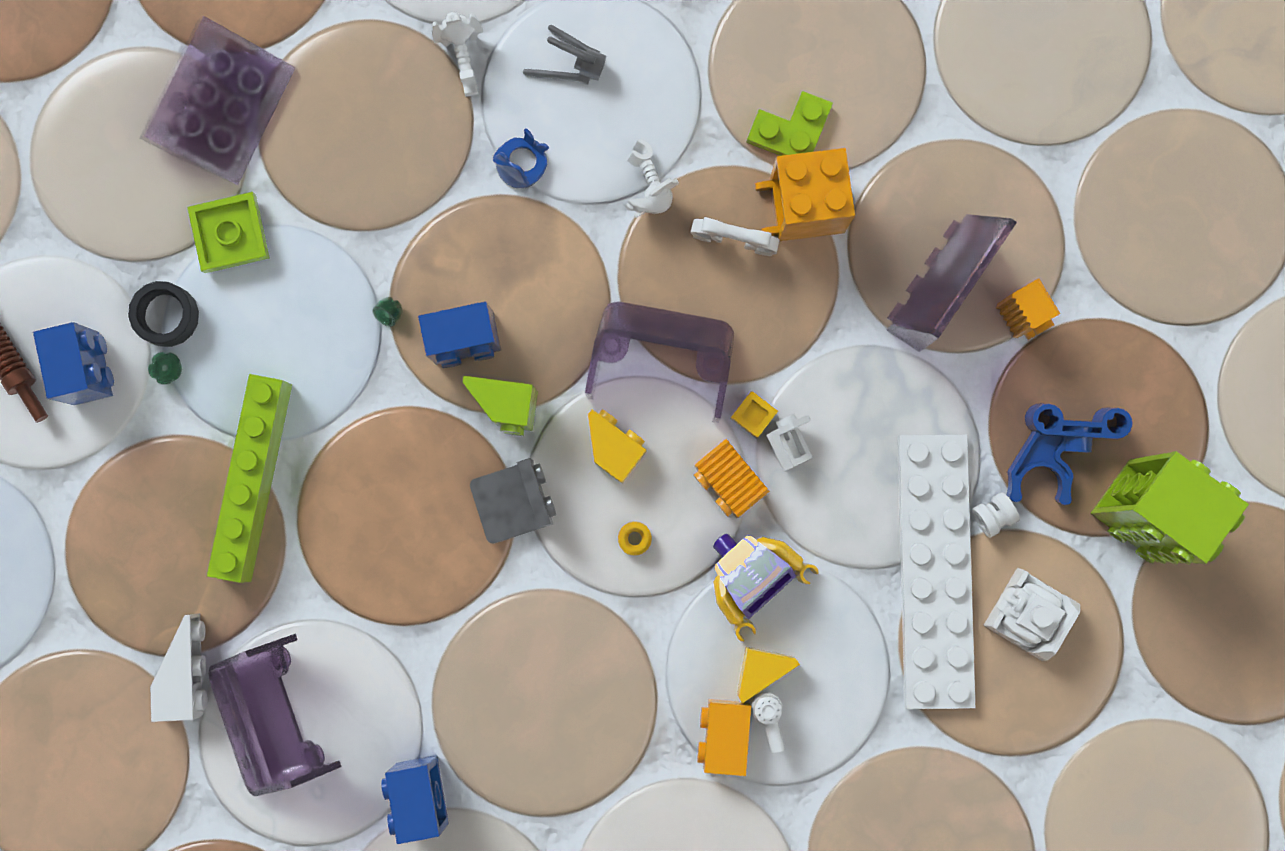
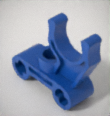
(1061, 435)

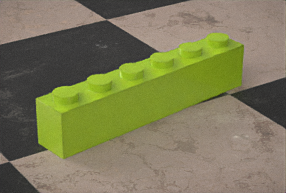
(249, 479)

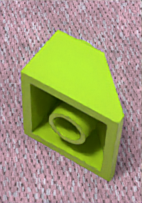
(505, 402)

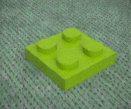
(228, 232)

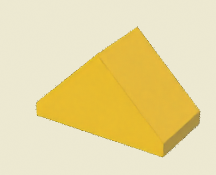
(761, 669)

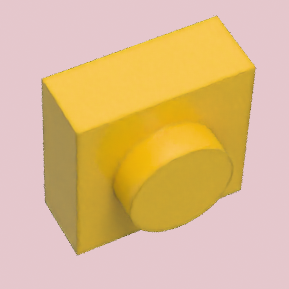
(754, 414)

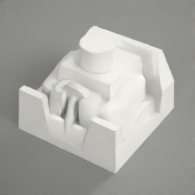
(1033, 615)

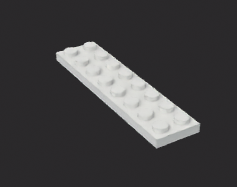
(936, 572)

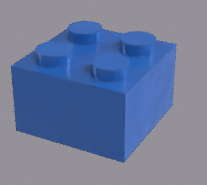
(460, 334)
(73, 363)
(415, 800)

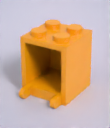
(810, 194)

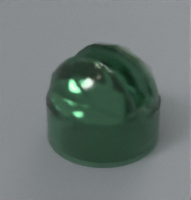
(387, 311)

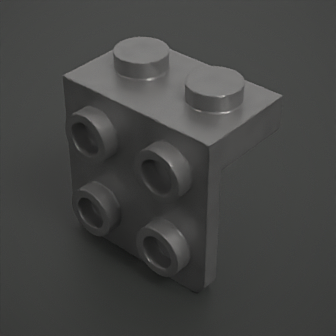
(512, 501)

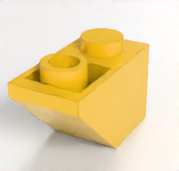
(612, 448)

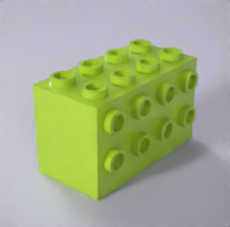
(1171, 509)

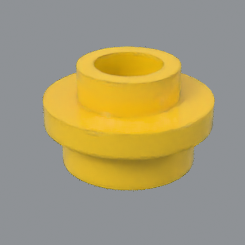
(631, 549)

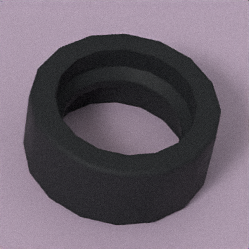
(142, 299)

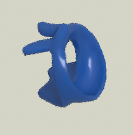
(514, 174)

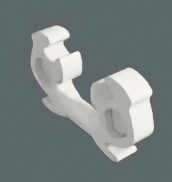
(710, 229)

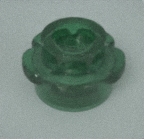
(171, 374)

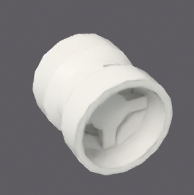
(995, 514)

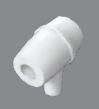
(768, 709)

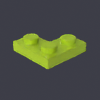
(791, 136)

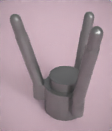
(588, 61)

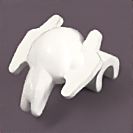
(457, 30)
(658, 195)

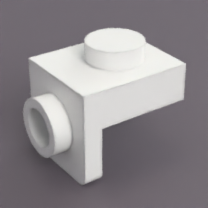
(789, 443)

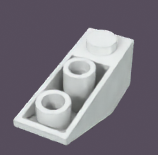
(178, 683)

